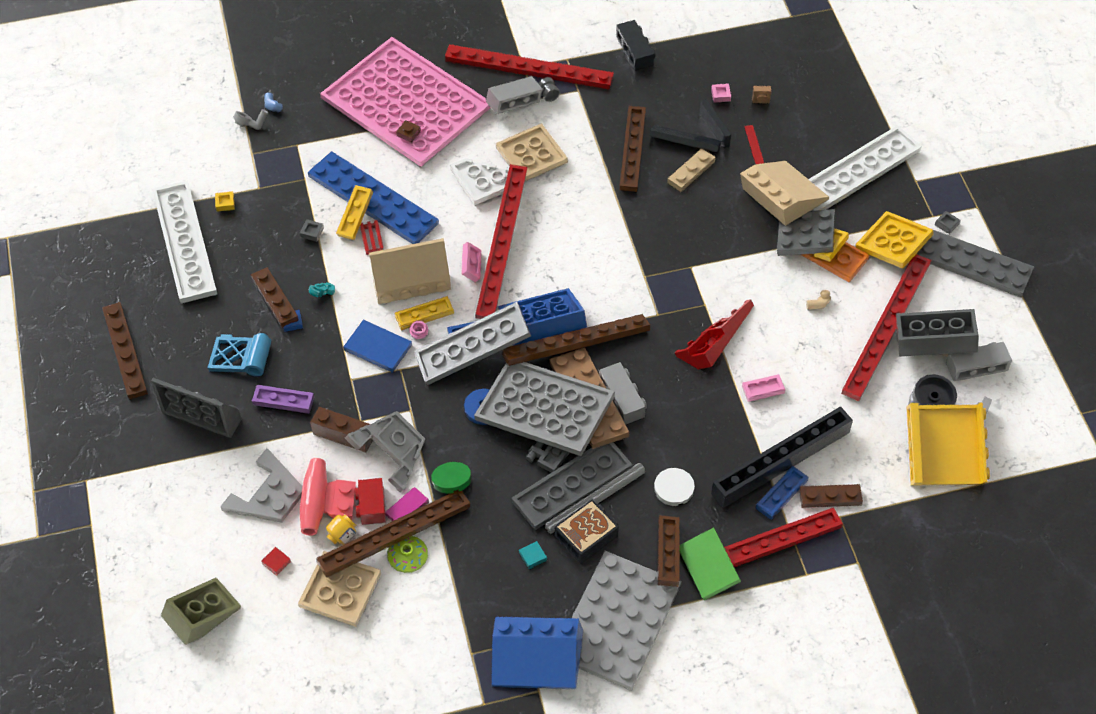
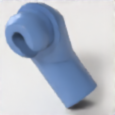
(271, 104)

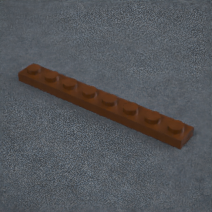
(575, 339)
(392, 533)

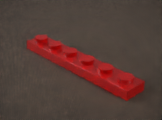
(783, 537)

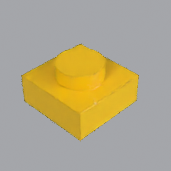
(224, 201)

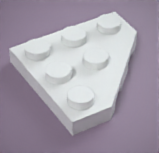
(479, 180)

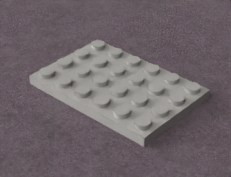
(545, 406)
(621, 619)

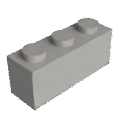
(514, 95)
(988, 360)
(626, 397)

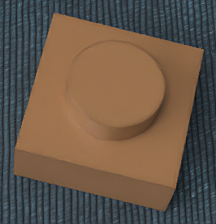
(761, 94)

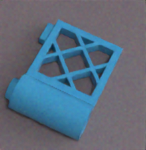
(254, 354)

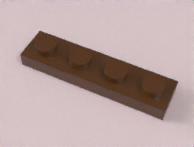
(274, 297)
(668, 551)

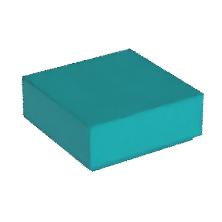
(533, 555)

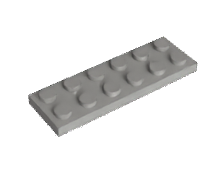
(472, 343)

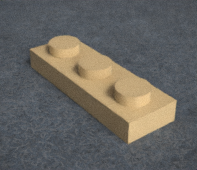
(691, 170)

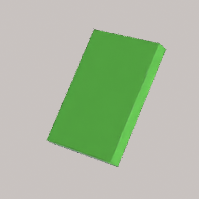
(709, 564)

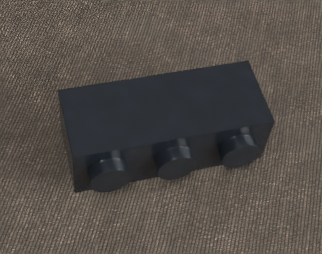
(635, 45)

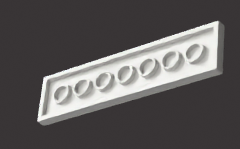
(865, 165)
(184, 242)

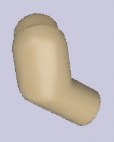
(821, 302)

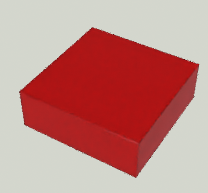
(275, 561)

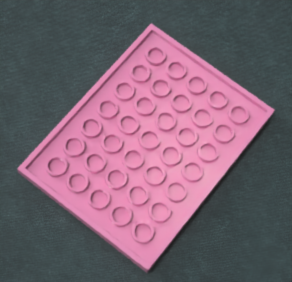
(402, 86)

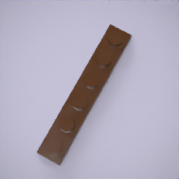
(632, 148)
(124, 350)

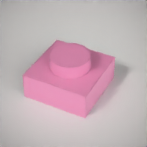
(721, 93)

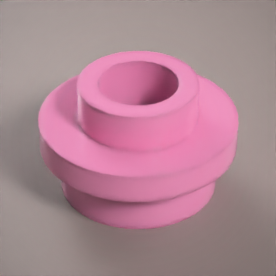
(416, 326)

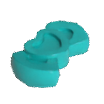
(321, 289)

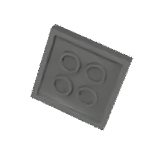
(808, 234)

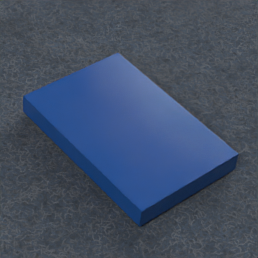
(377, 345)

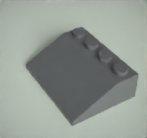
(196, 408)

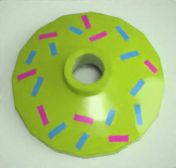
(411, 560)

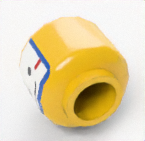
(341, 529)

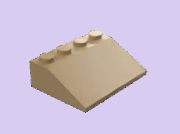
(782, 190)
(410, 271)

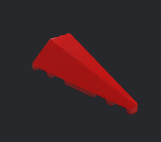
(712, 341)

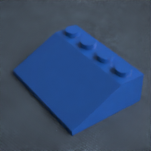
(551, 314)
(536, 652)

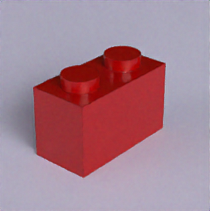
(371, 501)

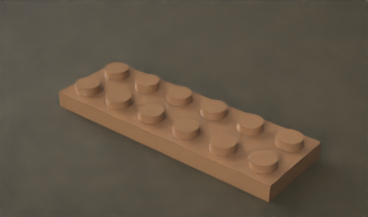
(580, 366)

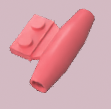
(323, 497)

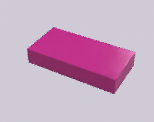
(408, 503)

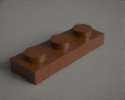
(830, 496)

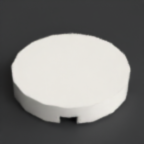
(674, 486)

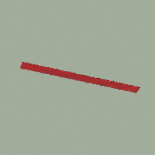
(754, 144)

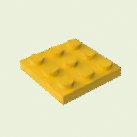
(894, 239)

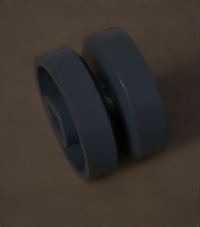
(933, 391)

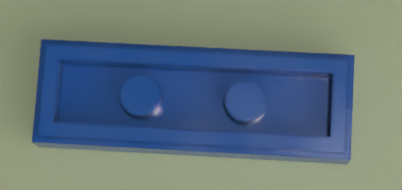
(781, 492)

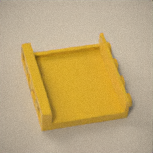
(947, 444)

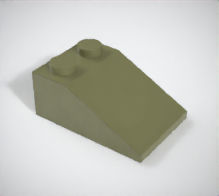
(199, 610)

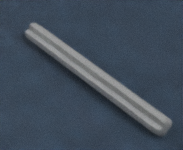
(600, 494)

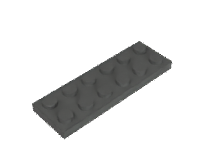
(977, 263)
(570, 484)

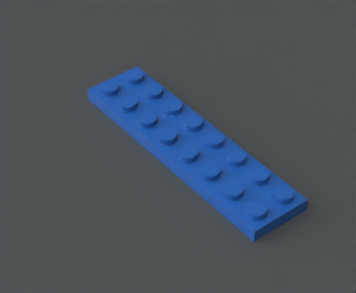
(385, 204)

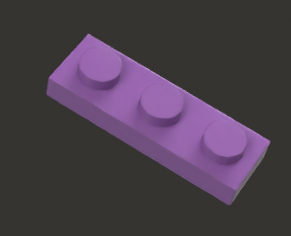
(283, 399)

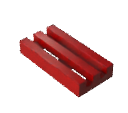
(369, 226)

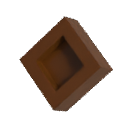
(408, 131)

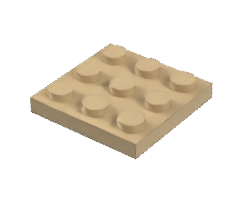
(532, 149)
(341, 594)

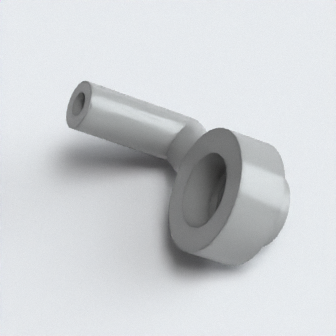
(243, 119)

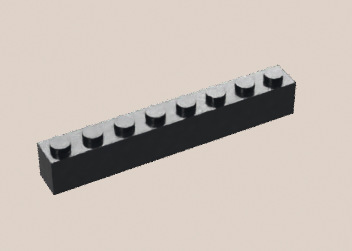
(781, 457)

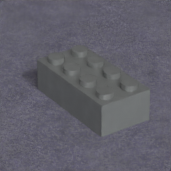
(937, 332)

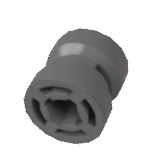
(549, 91)

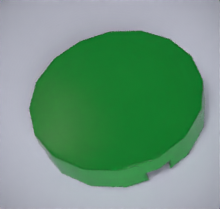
(451, 477)

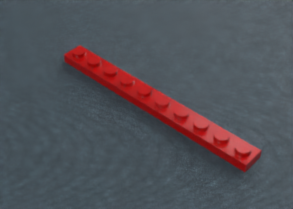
(529, 66)
(501, 241)
(885, 328)

